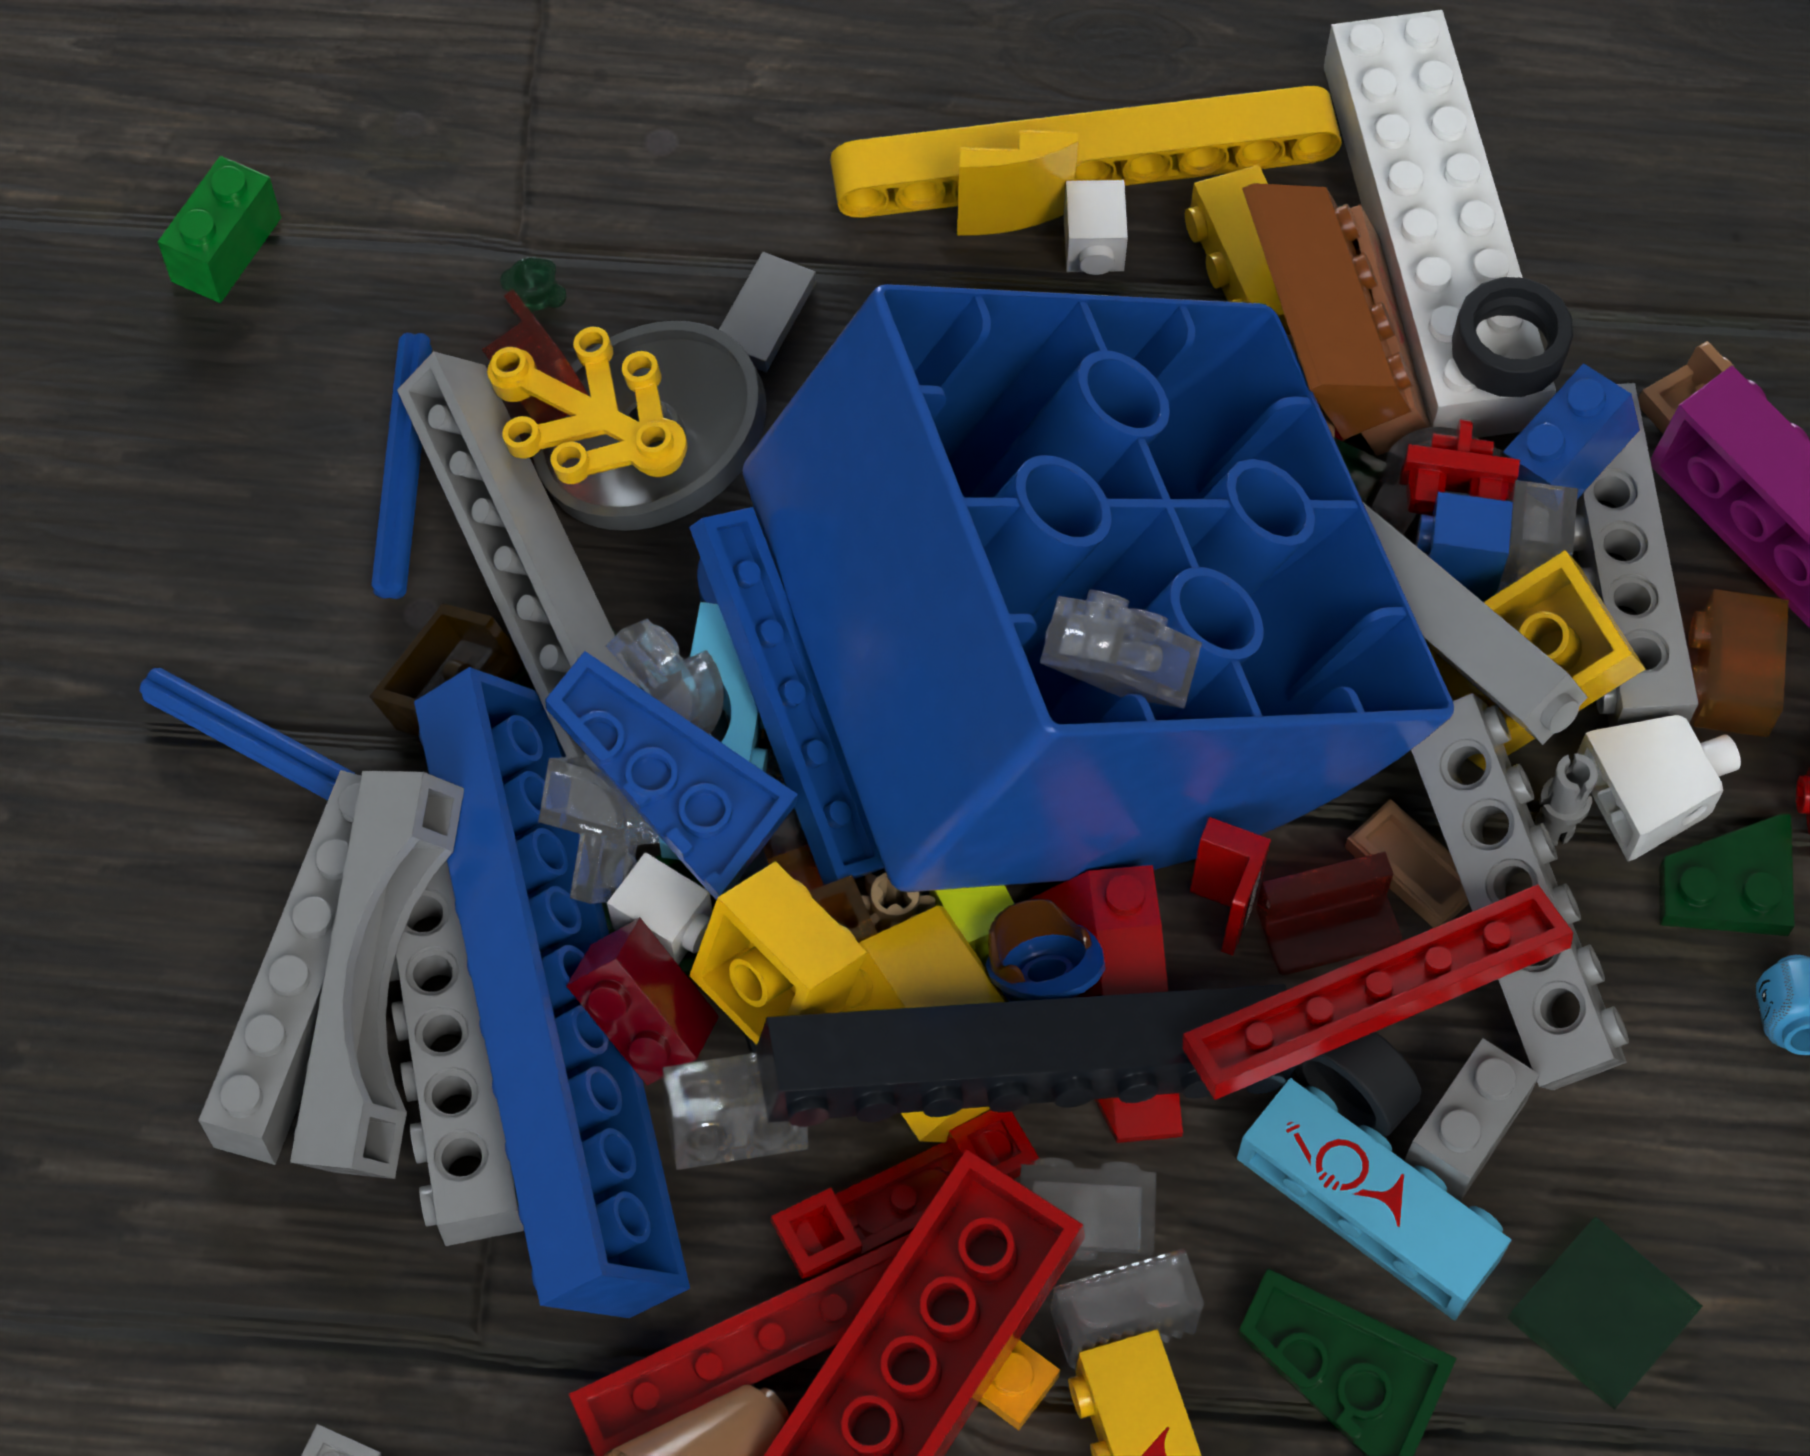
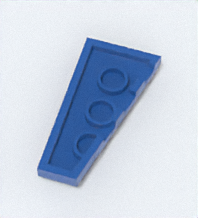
(680, 779)

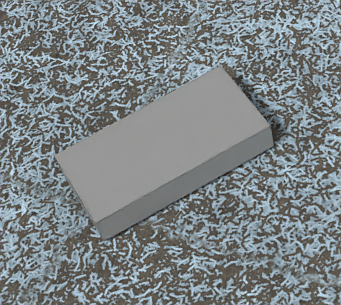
(768, 307)

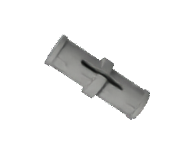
(1567, 797)

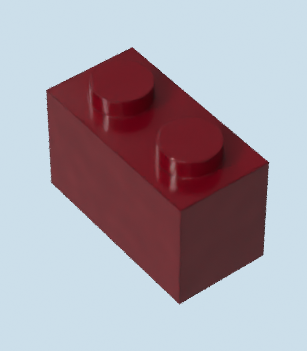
(643, 1001)

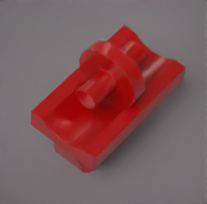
(1456, 466)

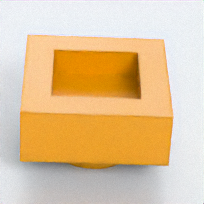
(1020, 1385)

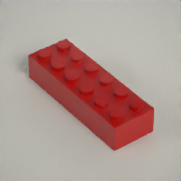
(936, 1322)

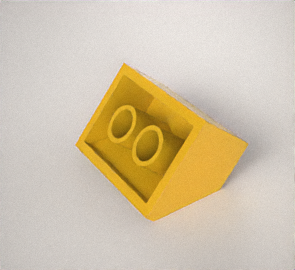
(923, 966)

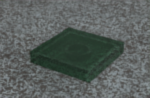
(1604, 1312)

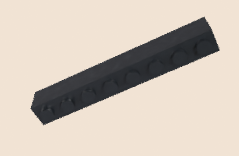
(990, 1055)

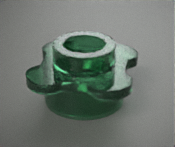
(534, 273)

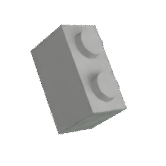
(1472, 1117)

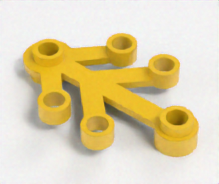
(588, 414)

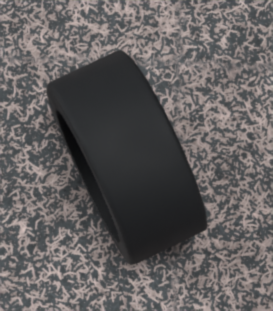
(1512, 298)
(1365, 1081)

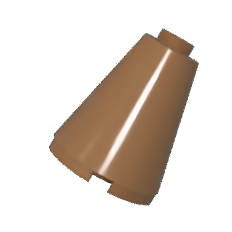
(730, 1425)

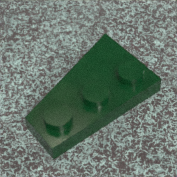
(1349, 1366)

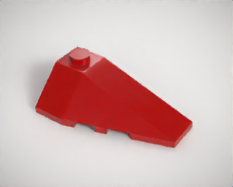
(1126, 920)

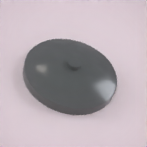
(705, 389)

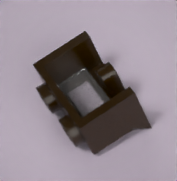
(440, 651)

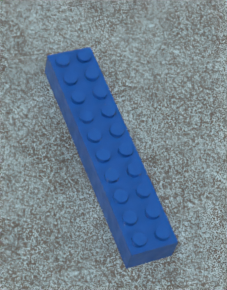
(564, 1093)

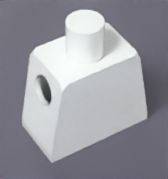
(1656, 779)

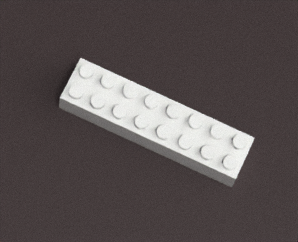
(1431, 205)

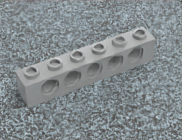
(1640, 583)
(1484, 870)
(486, 1200)

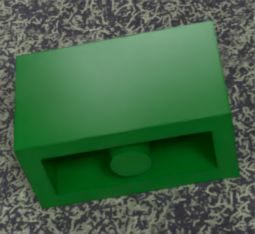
(220, 229)

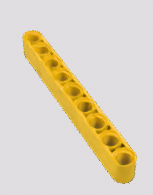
(1114, 144)

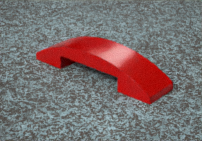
(887, 1206)

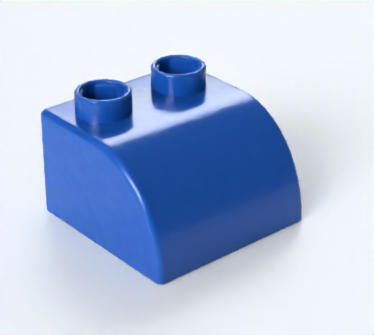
(1048, 445)

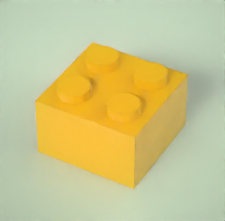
(774, 953)

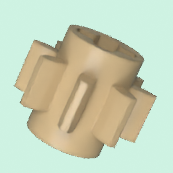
(882, 893)

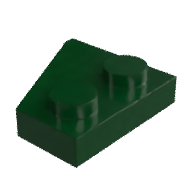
(1733, 881)

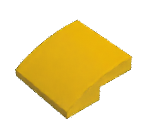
(1015, 186)

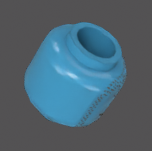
(1785, 1003)

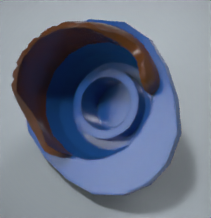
(1041, 953)

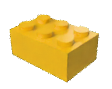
(1569, 624)

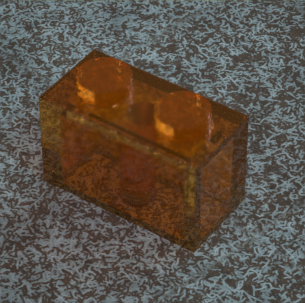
(1740, 662)

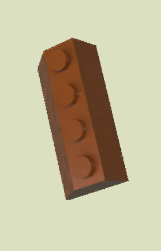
(1330, 305)

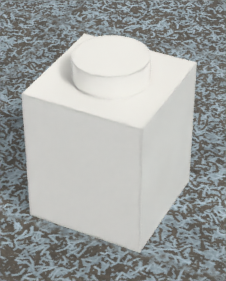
(1095, 226)
(666, 902)

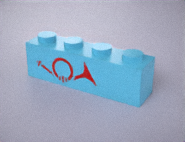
(1374, 1197)

